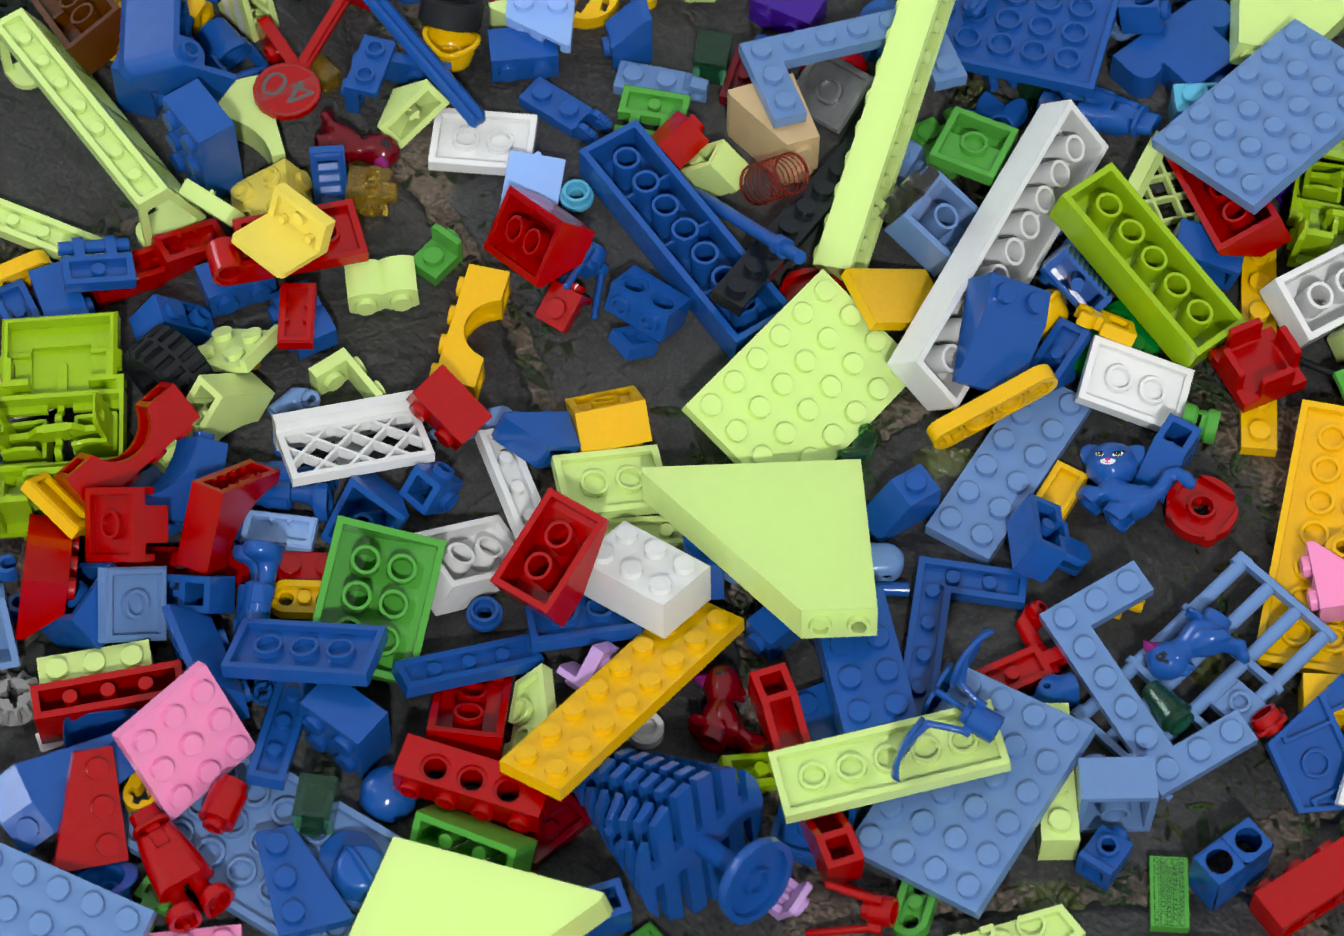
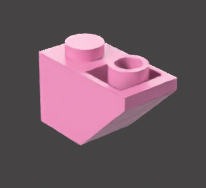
(1326, 582)

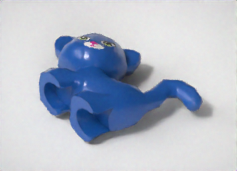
(1112, 470)

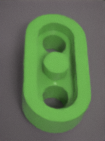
(914, 909)

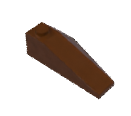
(84, 28)

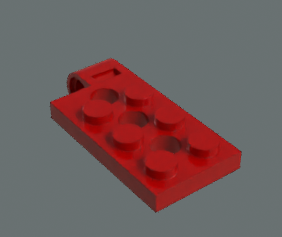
(233, 267)

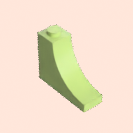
(250, 123)
(223, 405)

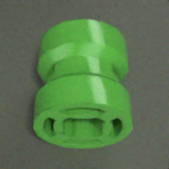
(1208, 423)

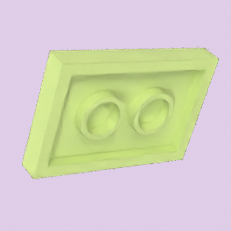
(606, 479)

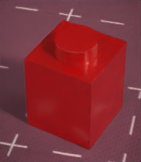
(680, 138)

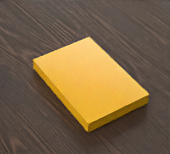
(887, 296)

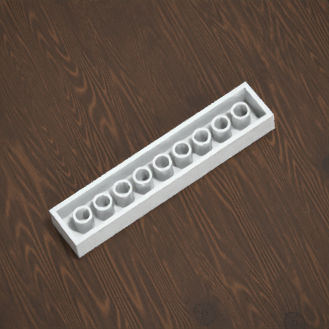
(1004, 237)

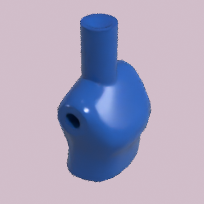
(1058, 689)

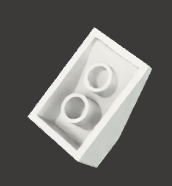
(469, 561)

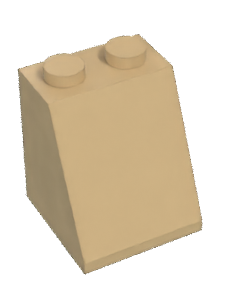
(753, 132)

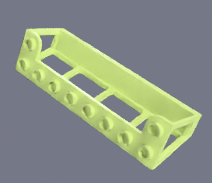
(97, 122)

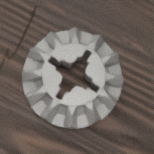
(24, 712)

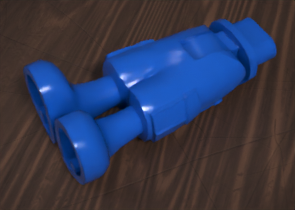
(1110, 112)
(284, 495)
(257, 595)

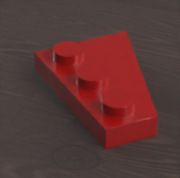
(92, 815)

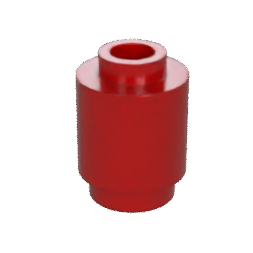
(223, 804)

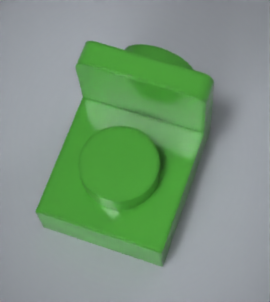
(439, 254)

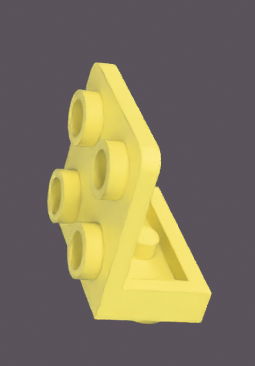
(254, 193)
(288, 235)

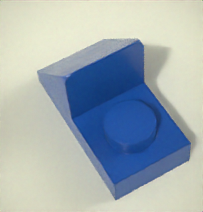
(1062, 350)

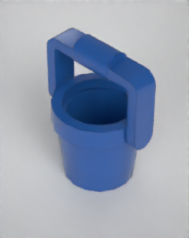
(228, 48)

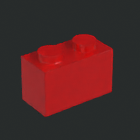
(448, 408)

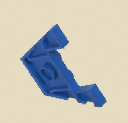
(1311, 753)

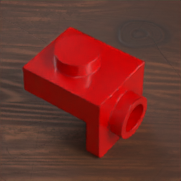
(562, 306)

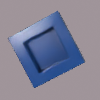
(632, 343)

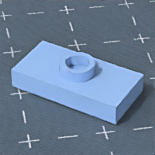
(288, 530)

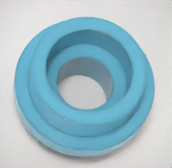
(576, 188)

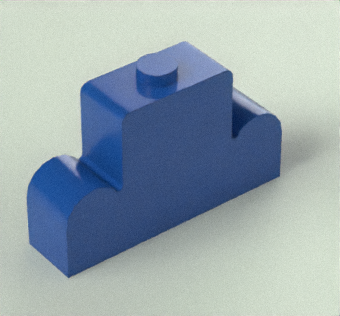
(1187, 51)

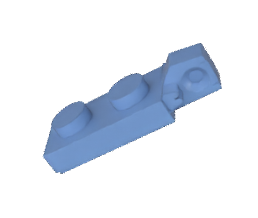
(660, 79)

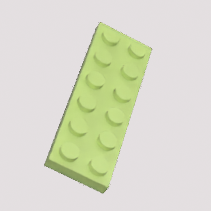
(857, 766)

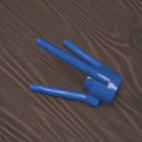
(592, 265)

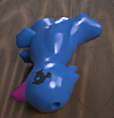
(1201, 637)

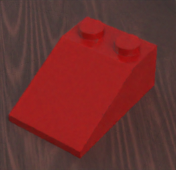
(552, 557)
(472, 717)

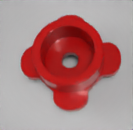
(1268, 721)

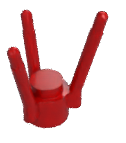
(876, 908)

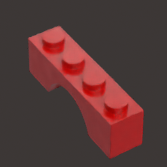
(161, 419)

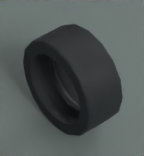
(452, 15)

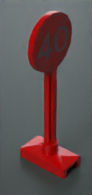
(293, 89)

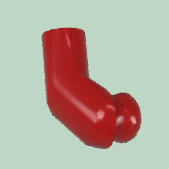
(1029, 624)

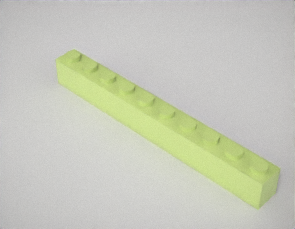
(882, 135)

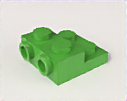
(974, 146)

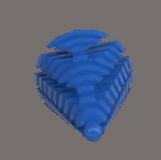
(682, 833)

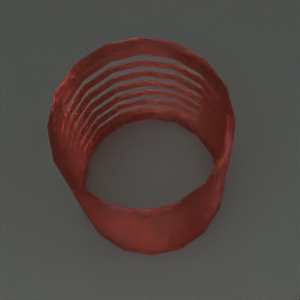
(775, 182)

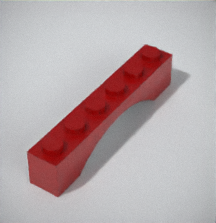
(783, 724)

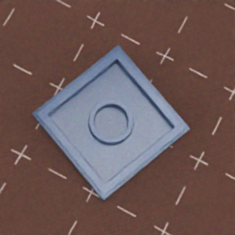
(131, 604)

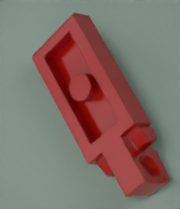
(1026, 667)

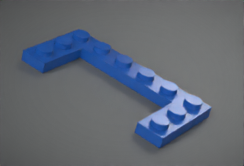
(934, 587)

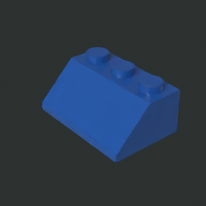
(196, 640)

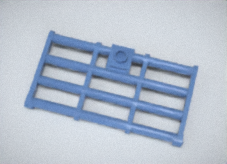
(1226, 691)

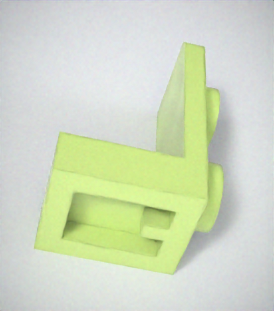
(340, 367)

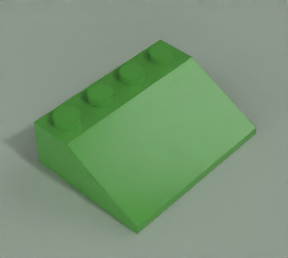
(381, 580)

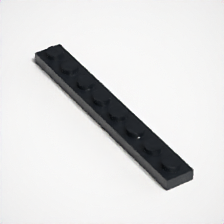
(796, 222)

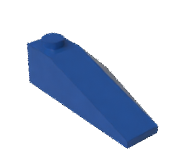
(35, 791)

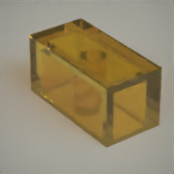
(327, 73)

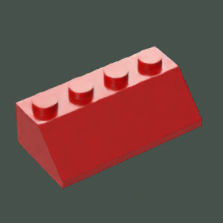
(1228, 224)

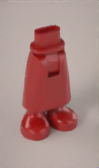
(173, 862)

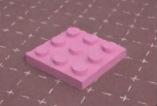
(184, 740)

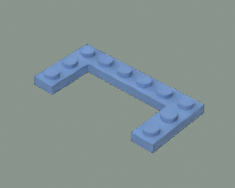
(772, 56)
(1072, 630)

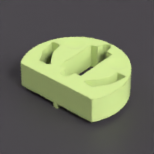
(209, 202)

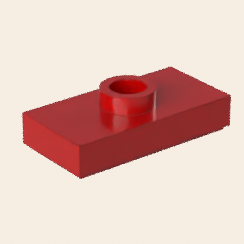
(274, 45)
(297, 316)

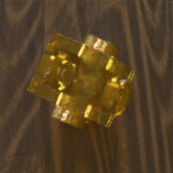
(371, 190)

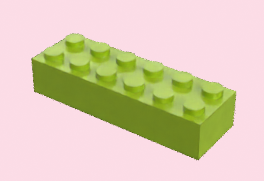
(1146, 266)

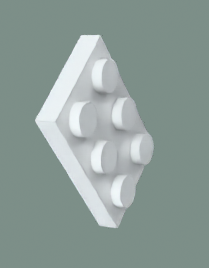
(483, 148)
(1132, 384)

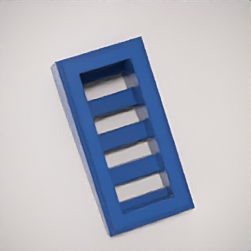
(328, 178)

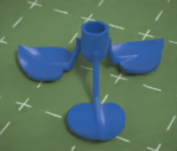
(976, 718)

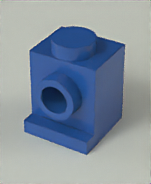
(1103, 866)

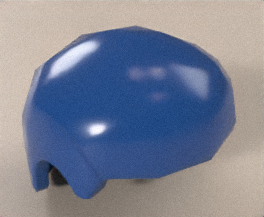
(381, 799)

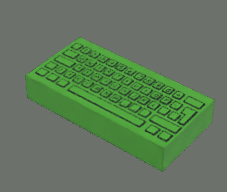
(1168, 894)

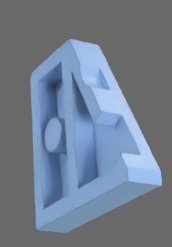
(543, 20)

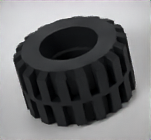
(165, 357)

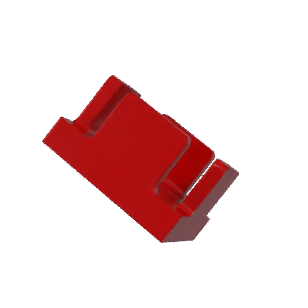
(1258, 364)
(122, 524)

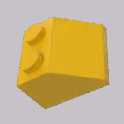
(610, 419)

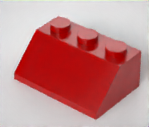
(537, 237)
(46, 575)

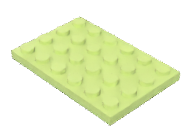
(800, 382)

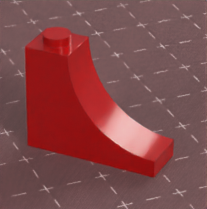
(217, 511)

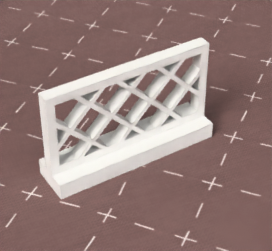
(350, 423)

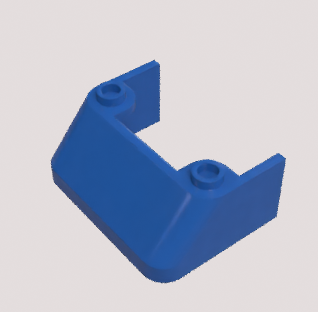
(158, 56)

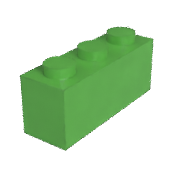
(472, 837)

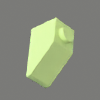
(715, 169)

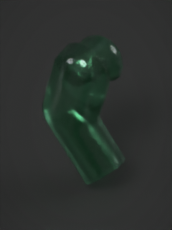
(862, 446)

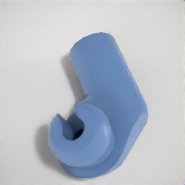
(294, 400)

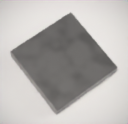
(834, 93)

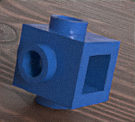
(432, 488)

